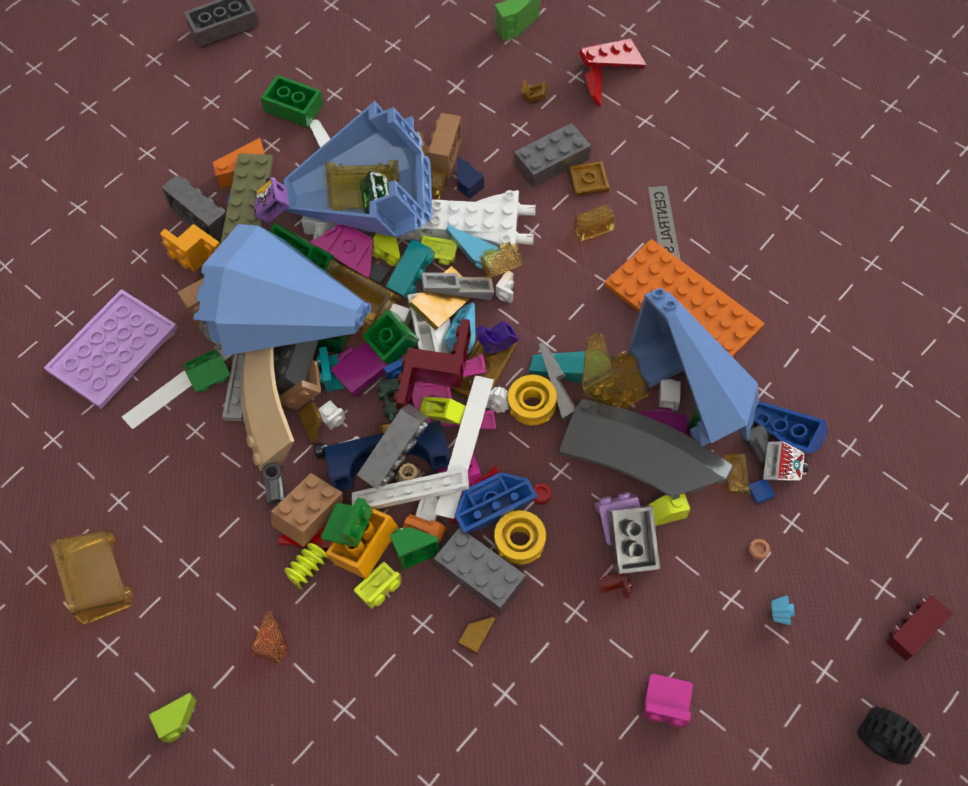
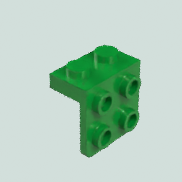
(347, 523)

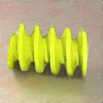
(305, 564)

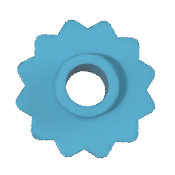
(782, 610)

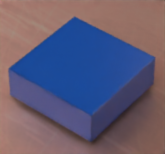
(761, 491)

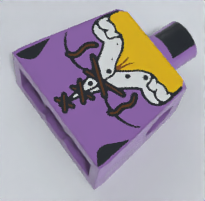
(271, 200)

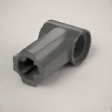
(758, 442)
(274, 484)

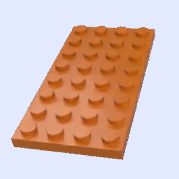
(658, 268)

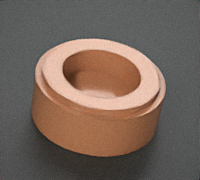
(759, 549)

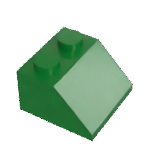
(206, 370)
(413, 546)

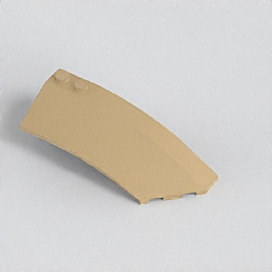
(262, 411)

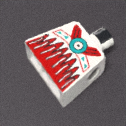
(784, 462)

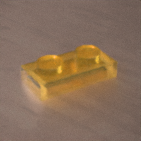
(738, 479)

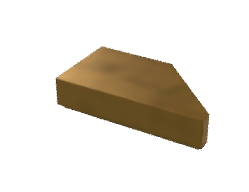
(311, 420)
(476, 634)

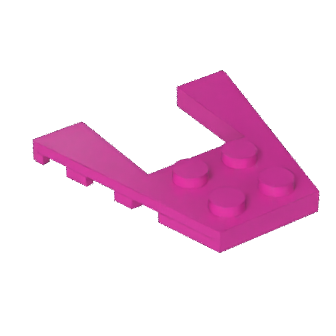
(472, 368)

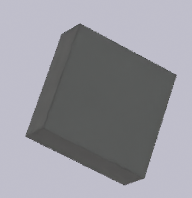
(379, 273)

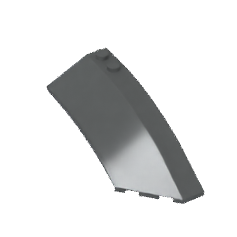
(641, 449)

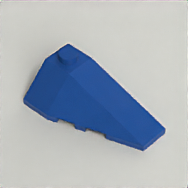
(792, 427)

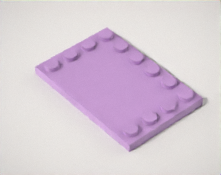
(111, 348)

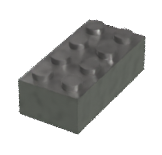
(220, 20)
(552, 155)
(194, 206)
(393, 445)
(479, 571)

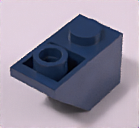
(468, 179)

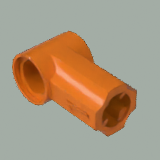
(433, 527)

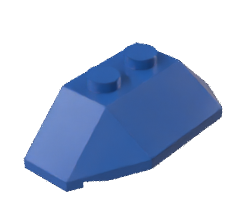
(491, 500)

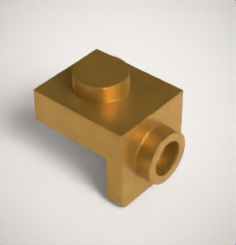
(534, 92)

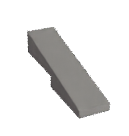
(460, 286)
(556, 374)

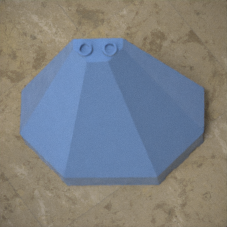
(368, 140)
(271, 295)
(673, 342)

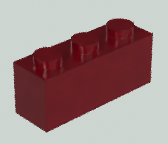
(918, 627)

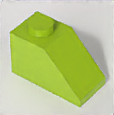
(173, 718)

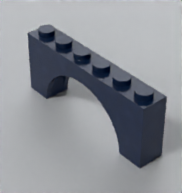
(348, 457)

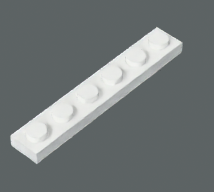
(415, 489)

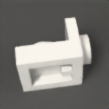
(504, 287)
(331, 415)
(427, 508)

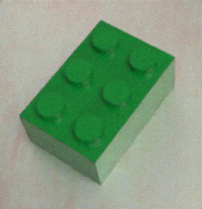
(292, 101)

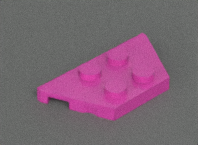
(348, 247)

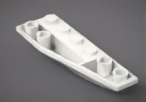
(429, 338)

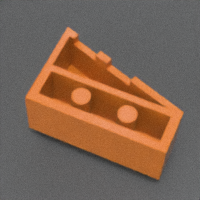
(226, 165)

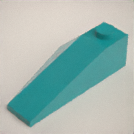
(570, 363)

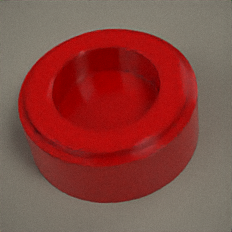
(543, 492)

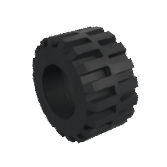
(890, 735)

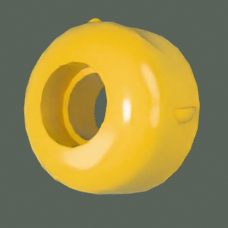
(532, 387)
(525, 523)

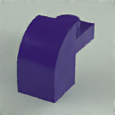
(497, 338)

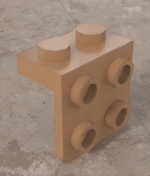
(303, 390)

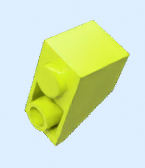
(386, 249)

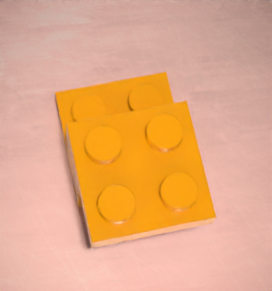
(190, 248)

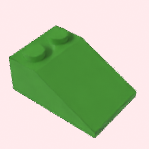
(515, 16)

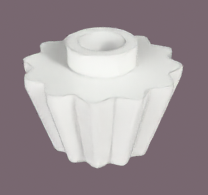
(498, 400)

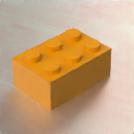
(373, 543)

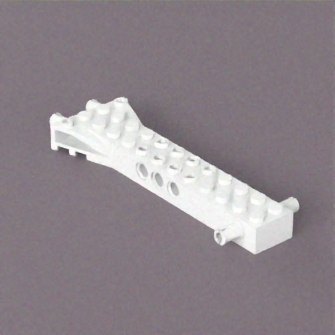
(487, 219)

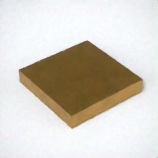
(588, 178)

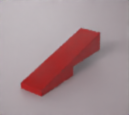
(594, 83)

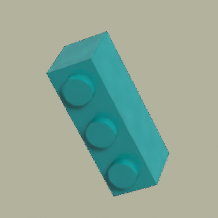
(409, 269)

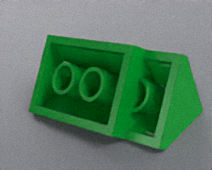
(311, 251)

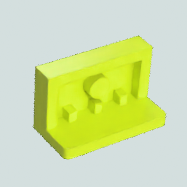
(444, 249)
(378, 585)

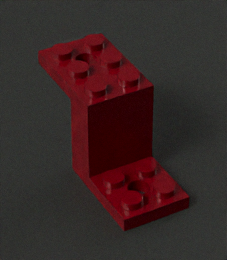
(433, 366)

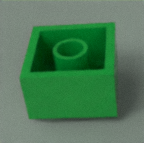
(390, 337)

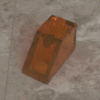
(269, 640)

